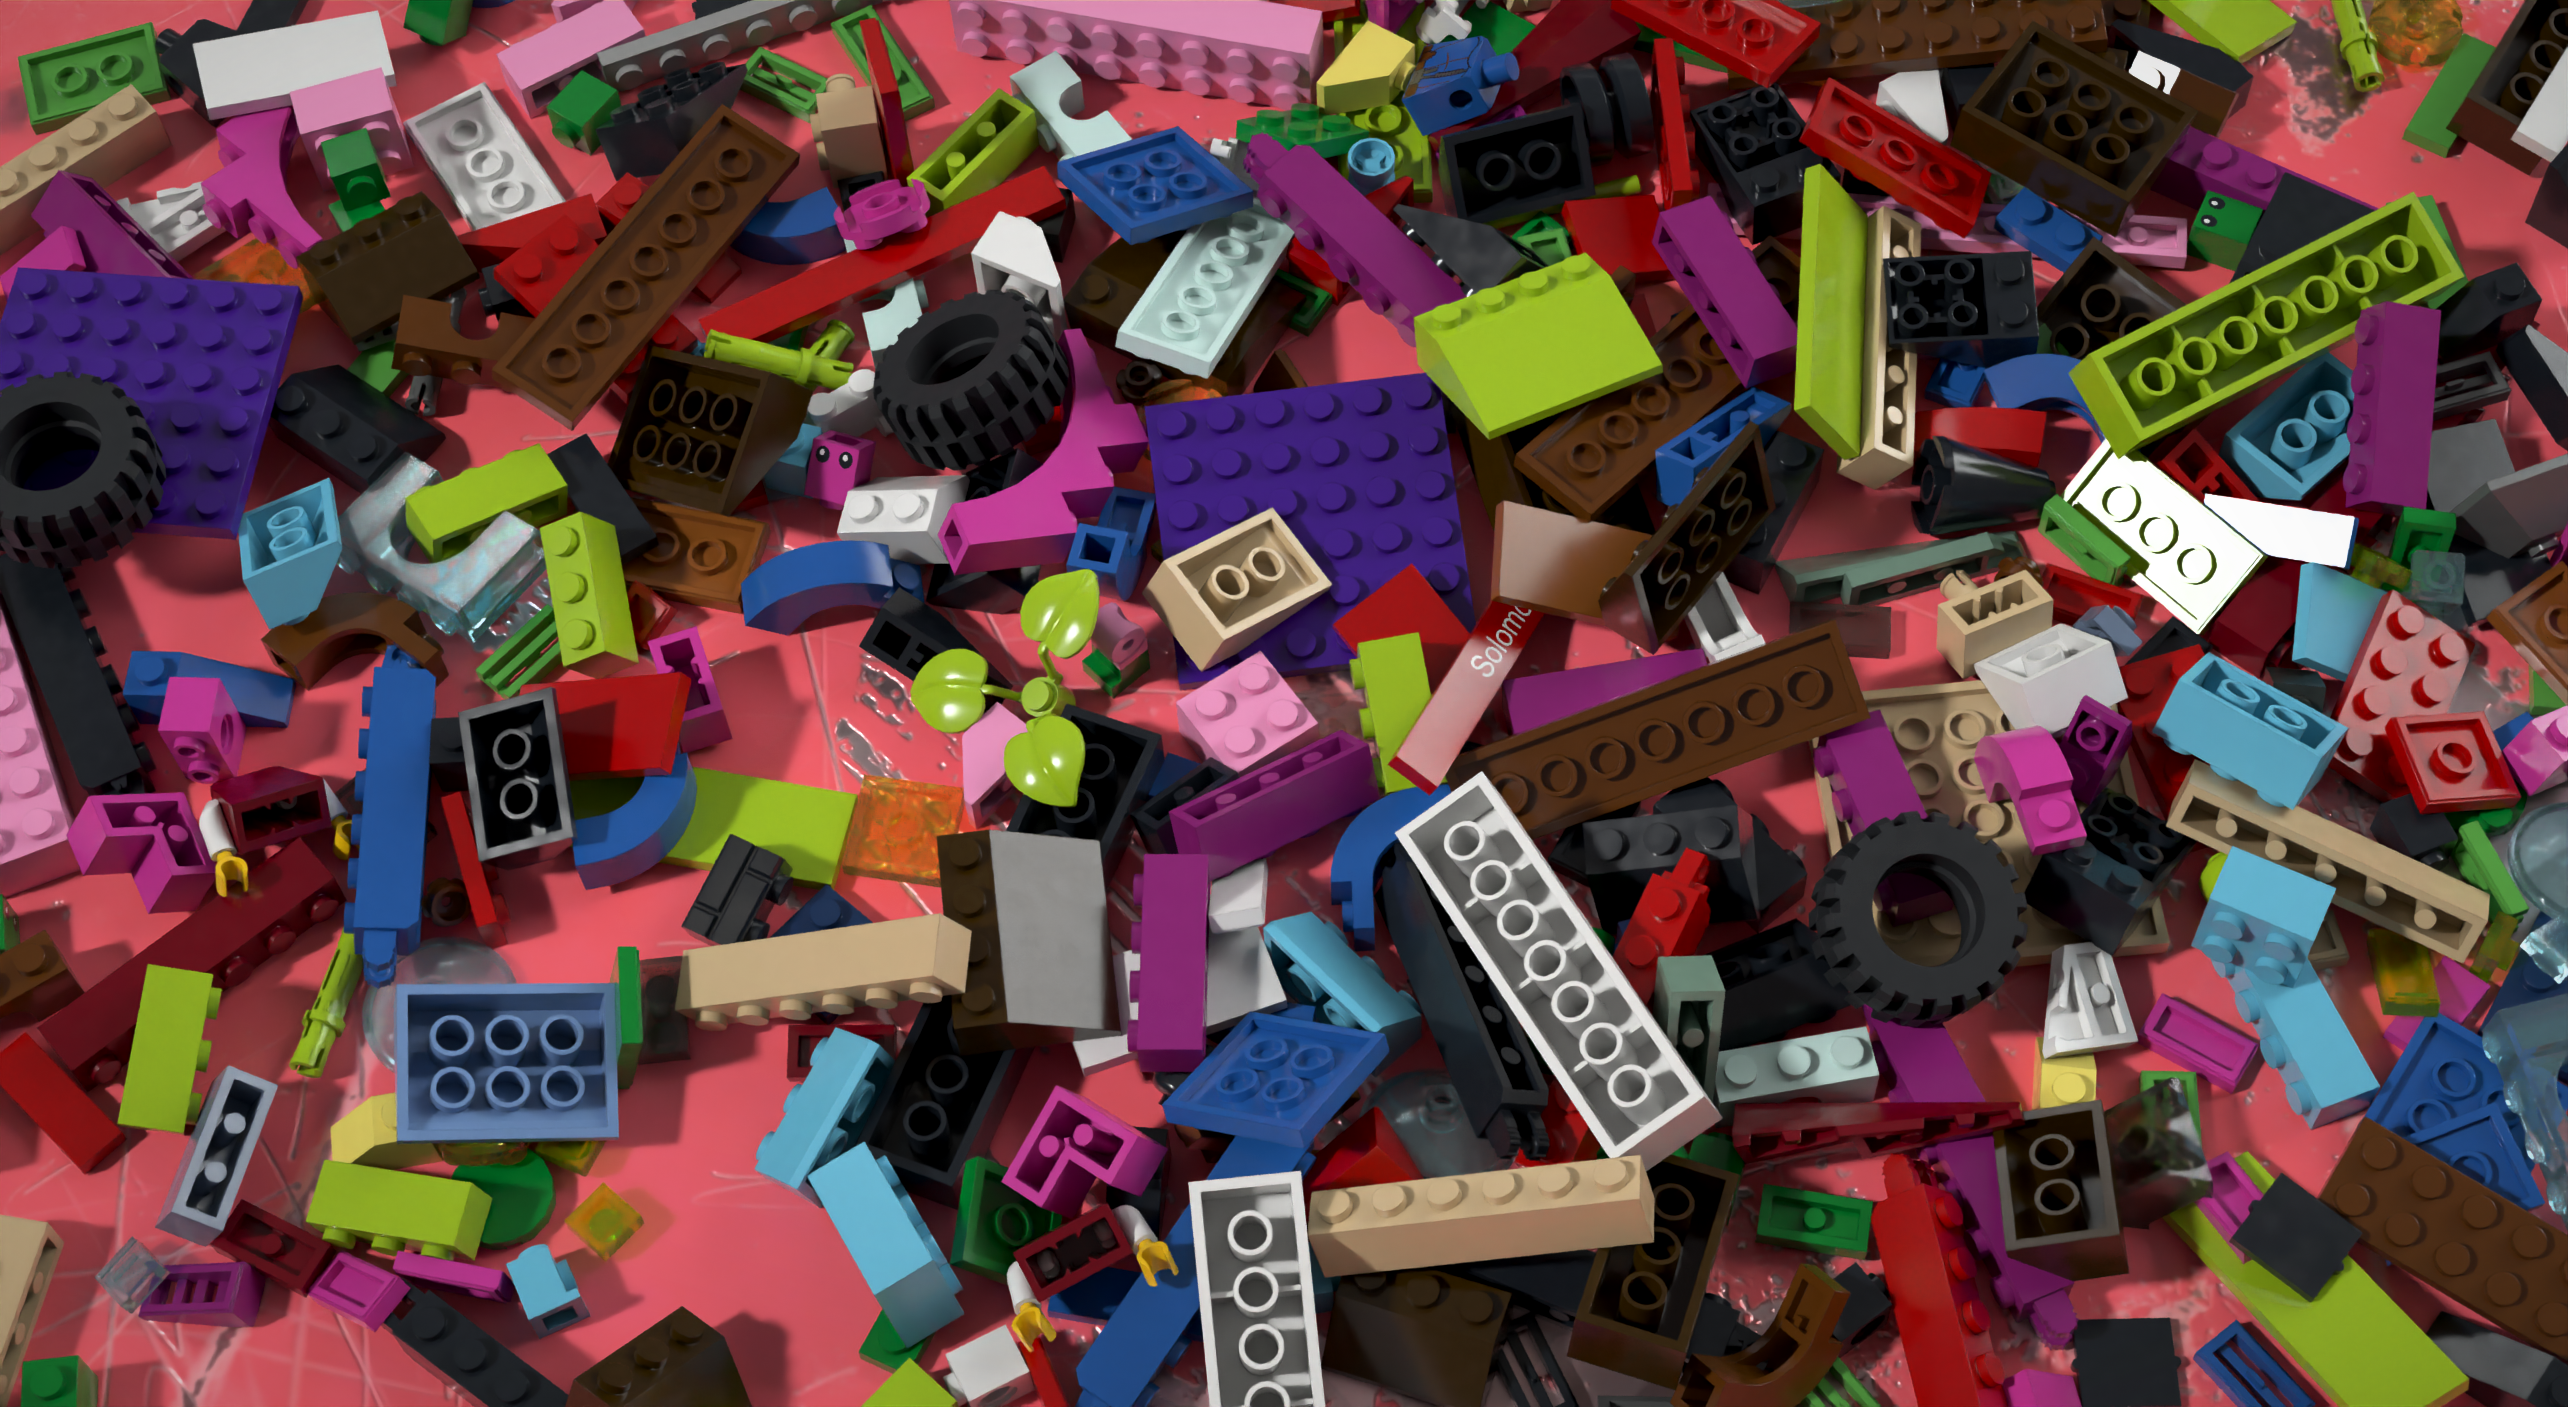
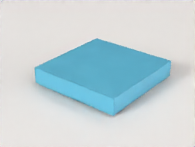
(2331, 619)

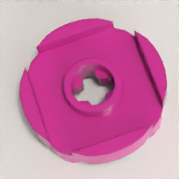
(882, 212)

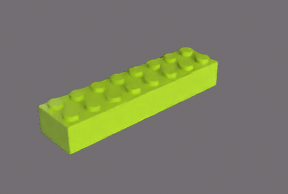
(2262, 325)

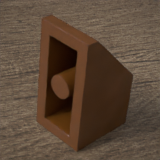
(2209, 99)

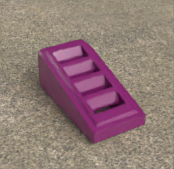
(235, 1301)

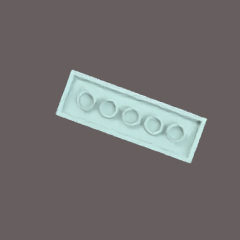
(1206, 290)

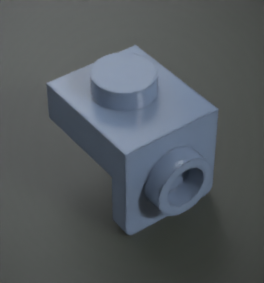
(2112, 626)

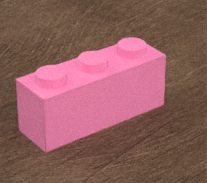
(549, 60)

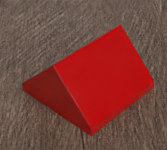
(1360, 1157)

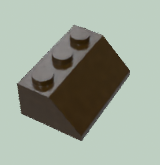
(372, 265)
(2061, 1192)
(1419, 1334)
(666, 1366)

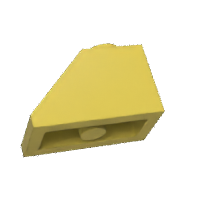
(1366, 72)
(2062, 1079)
(370, 1138)

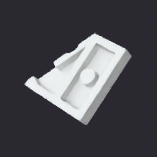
(175, 219)
(2085, 1004)

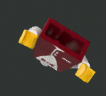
(266, 810)
(1075, 1253)

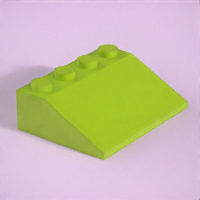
(1534, 346)

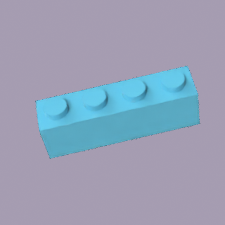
(2305, 1043)

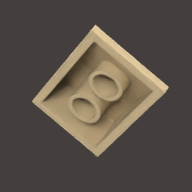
(1234, 588)

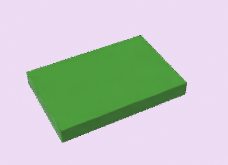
(84, 73)

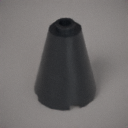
(1974, 488)

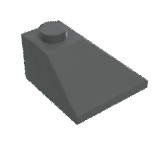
(2518, 510)

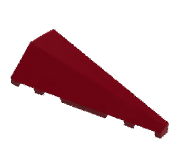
(1565, 37)
(1876, 1129)

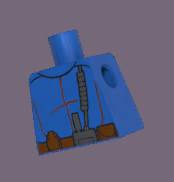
(1456, 82)

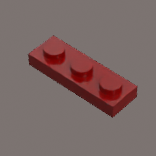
(488, 909)

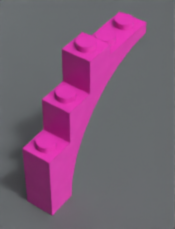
(253, 183)
(1039, 515)

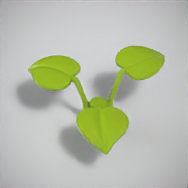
(1051, 755)

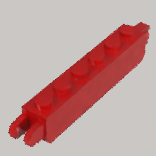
(1664, 924)
(1935, 1290)

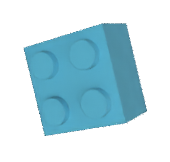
(2262, 917)

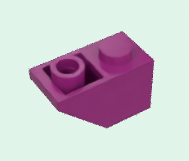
(2094, 747)

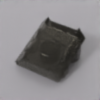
(2156, 1154)

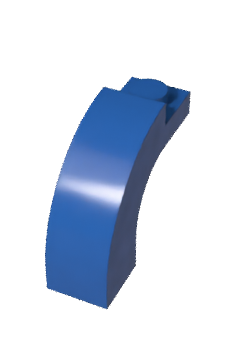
(793, 231)
(2039, 384)
(1117, 543)
(823, 577)
(638, 833)
(1359, 854)

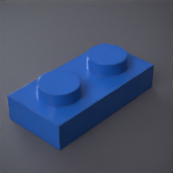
(2044, 229)

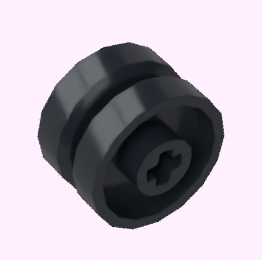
(1612, 105)

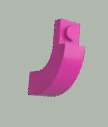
(2035, 775)

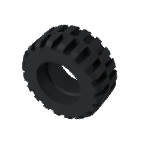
(971, 380)
(101, 504)
(1970, 878)

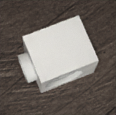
(988, 1371)

